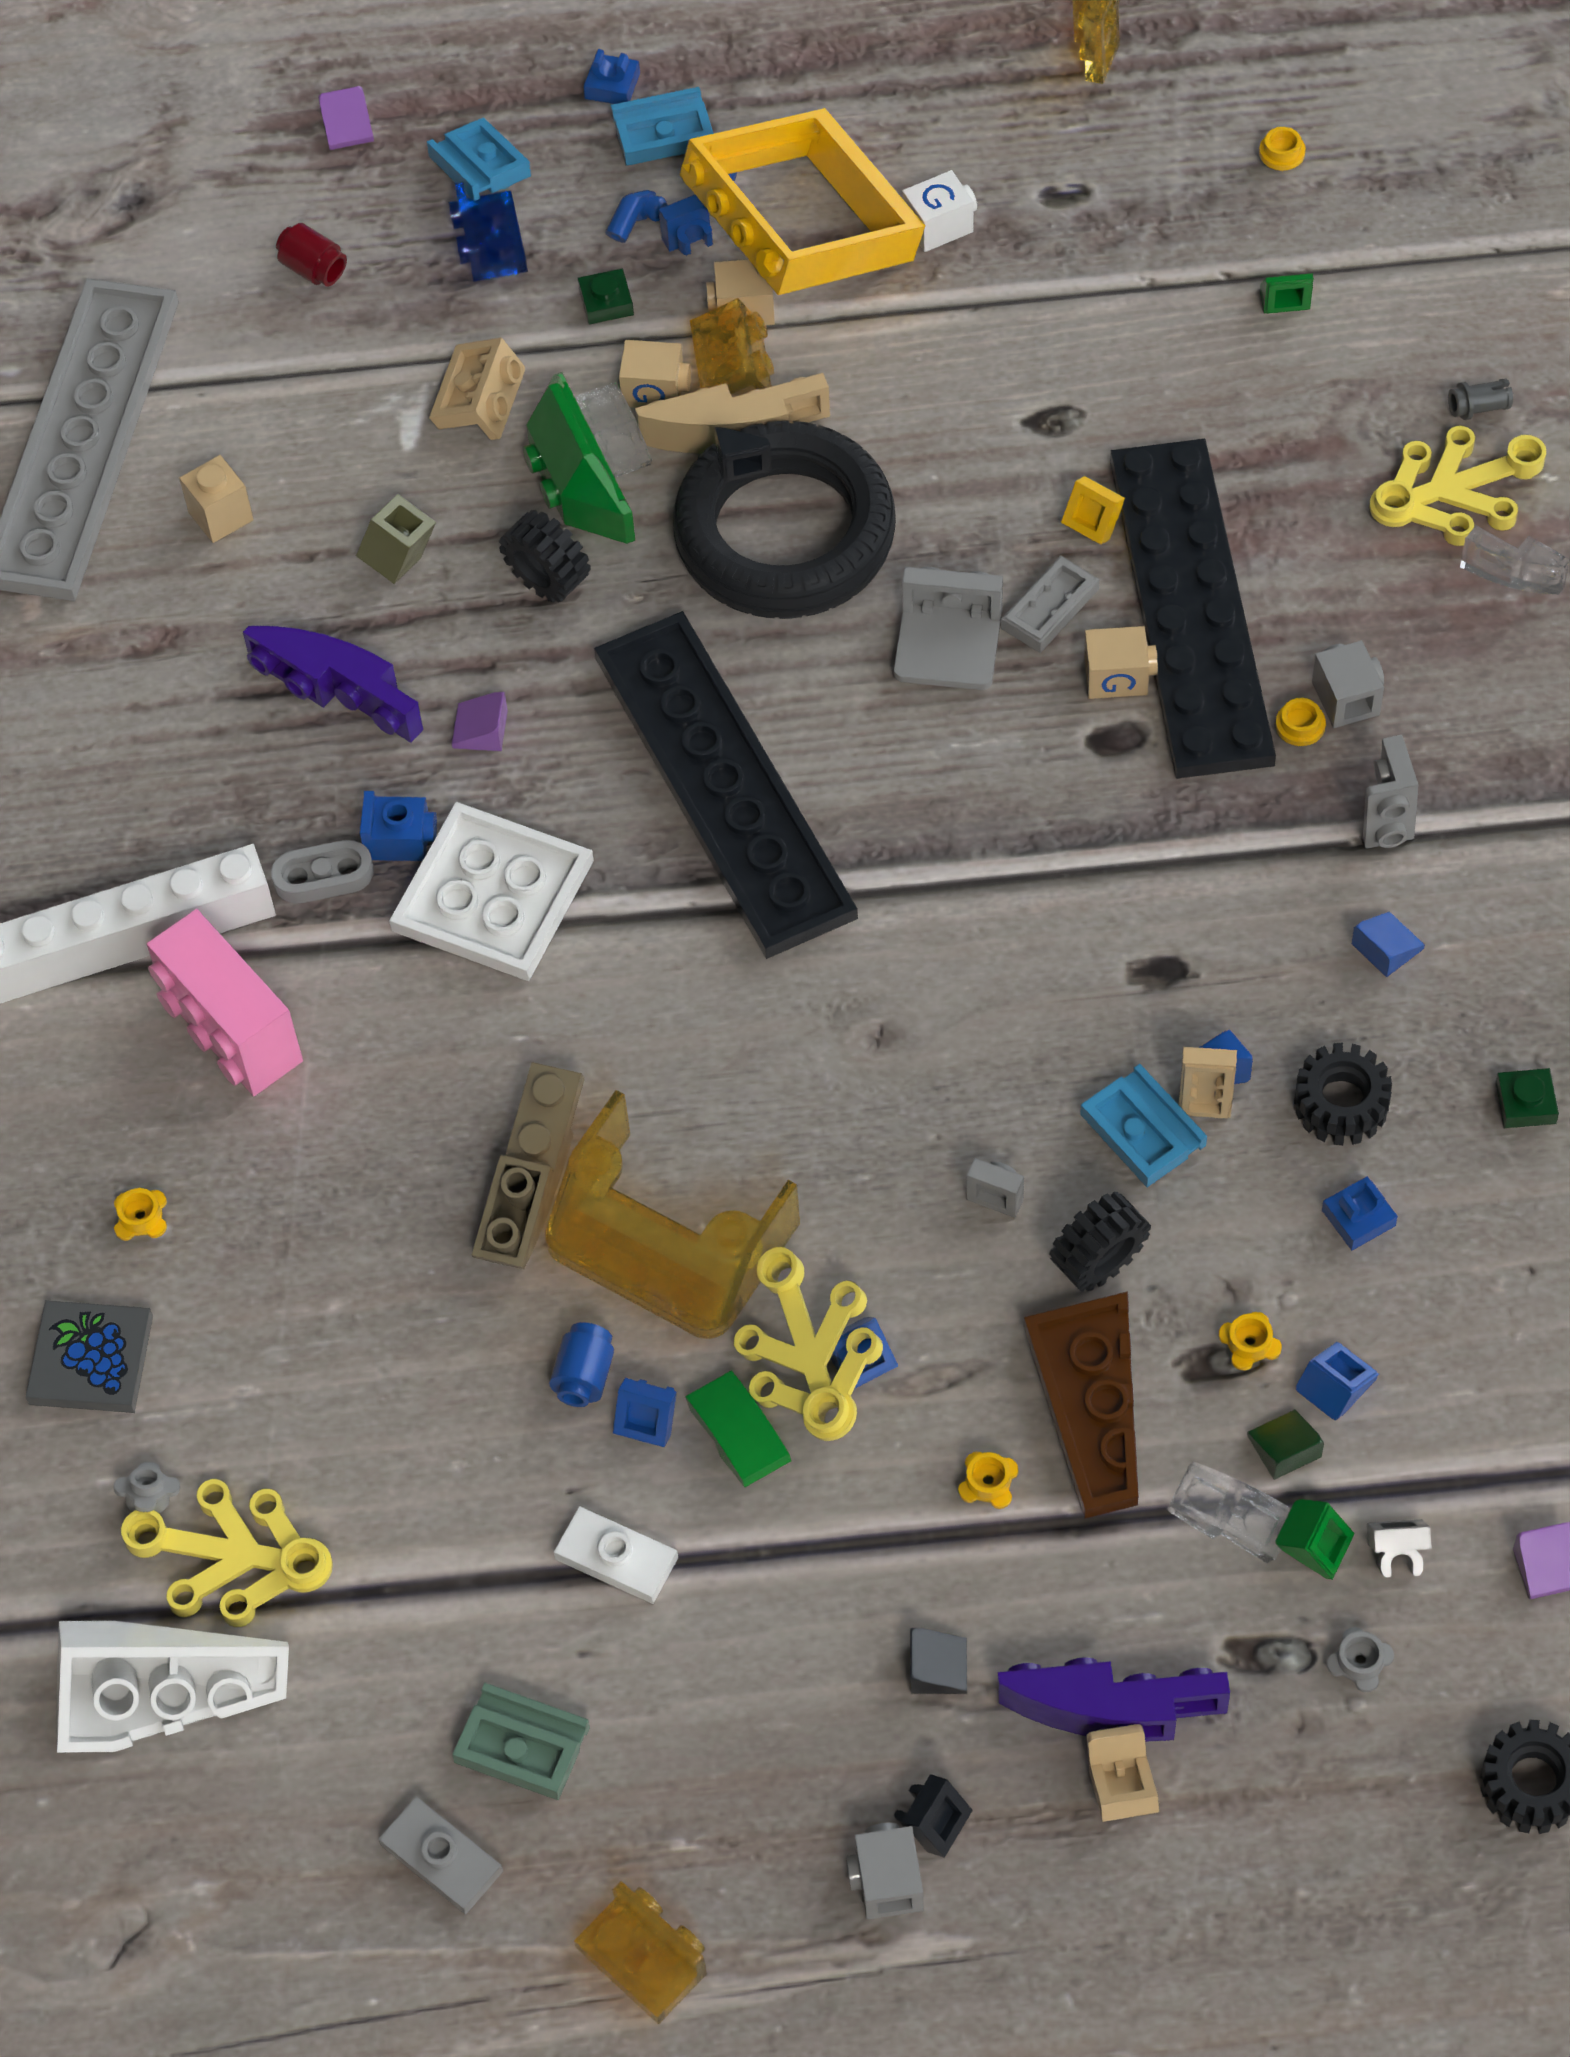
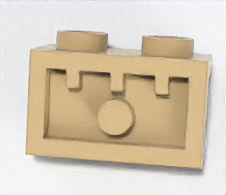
(479, 387)

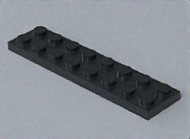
(1192, 609)
(726, 785)

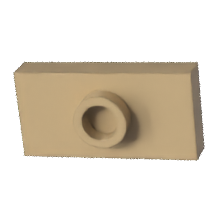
(1207, 1082)

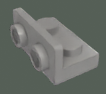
(1393, 802)

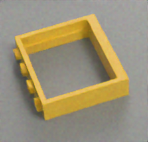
(818, 136)

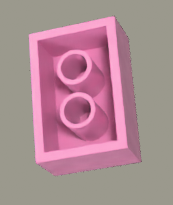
(223, 1003)

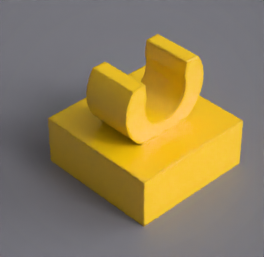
(1092, 510)

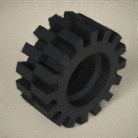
(544, 556)
(1349, 1068)
(1100, 1241)
(1504, 1793)

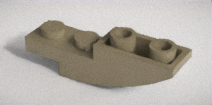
(531, 1167)

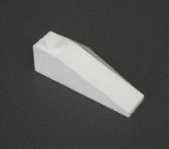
(150, 1679)

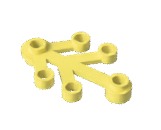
(1455, 487)
(810, 1350)
(235, 1554)

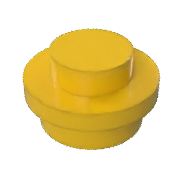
(1282, 149)
(1300, 722)

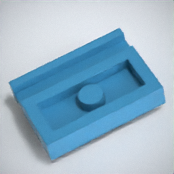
(660, 125)
(479, 158)
(1143, 1125)

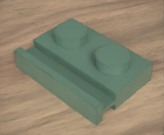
(521, 1741)

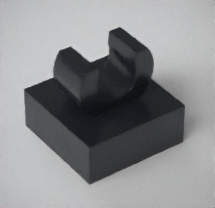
(935, 1814)

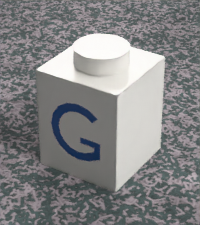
(943, 207)

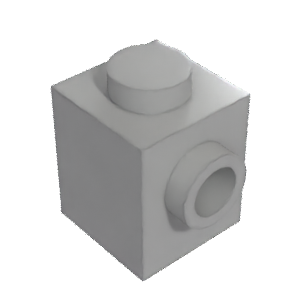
(1348, 683)
(886, 1871)

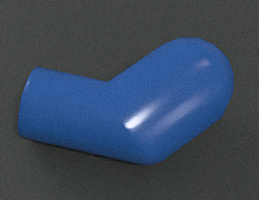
(634, 208)

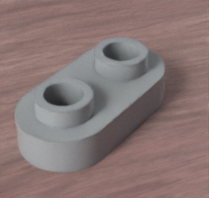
(322, 870)

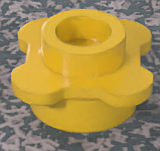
(137, 1201)
(1257, 1327)
(988, 1464)

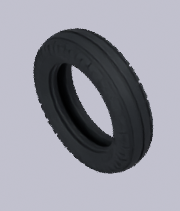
(800, 587)

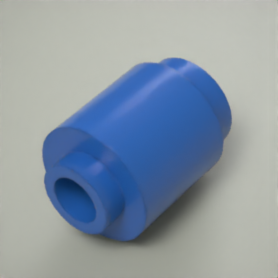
(582, 1364)

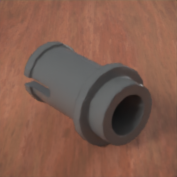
(1479, 398)

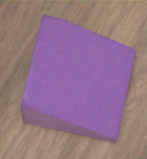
(345, 117)
(481, 723)
(1544, 1559)

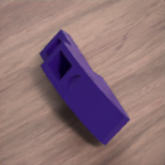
(328, 667)
(1087, 1700)

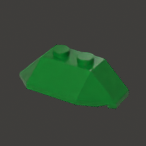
(574, 467)

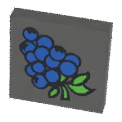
(89, 1356)

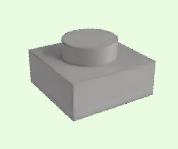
(995, 1187)

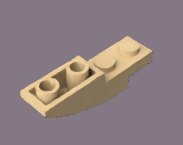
(690, 420)

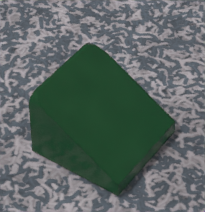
(1286, 1443)

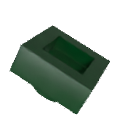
(605, 296)
(1527, 1098)

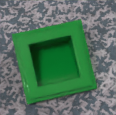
(1286, 293)
(1315, 1536)

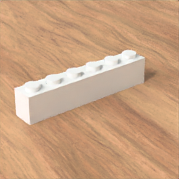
(118, 922)

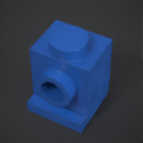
(397, 827)

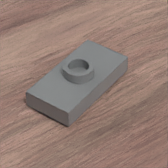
(1050, 604)
(440, 1855)

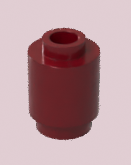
(310, 255)

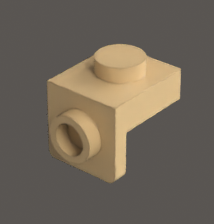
(1121, 1772)

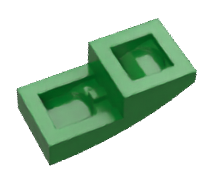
(738, 1428)

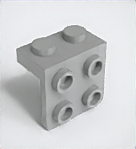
(949, 628)

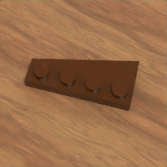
(1089, 1390)

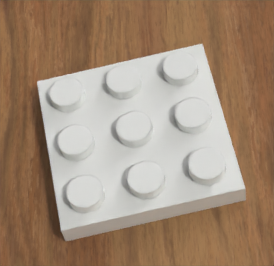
(492, 891)

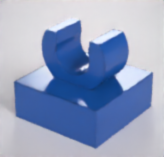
(611, 78)
(684, 224)
(1359, 1213)
(644, 1412)

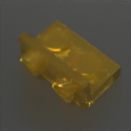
(1098, 33)
(731, 348)
(643, 1952)

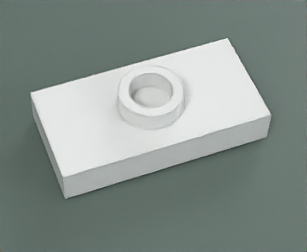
(616, 1555)

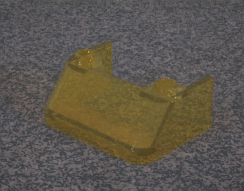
(649, 1257)

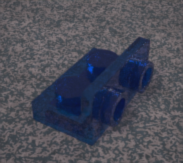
(490, 233)

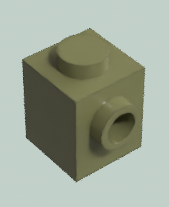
(395, 538)

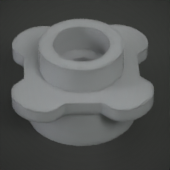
(147, 1488)
(1362, 1643)

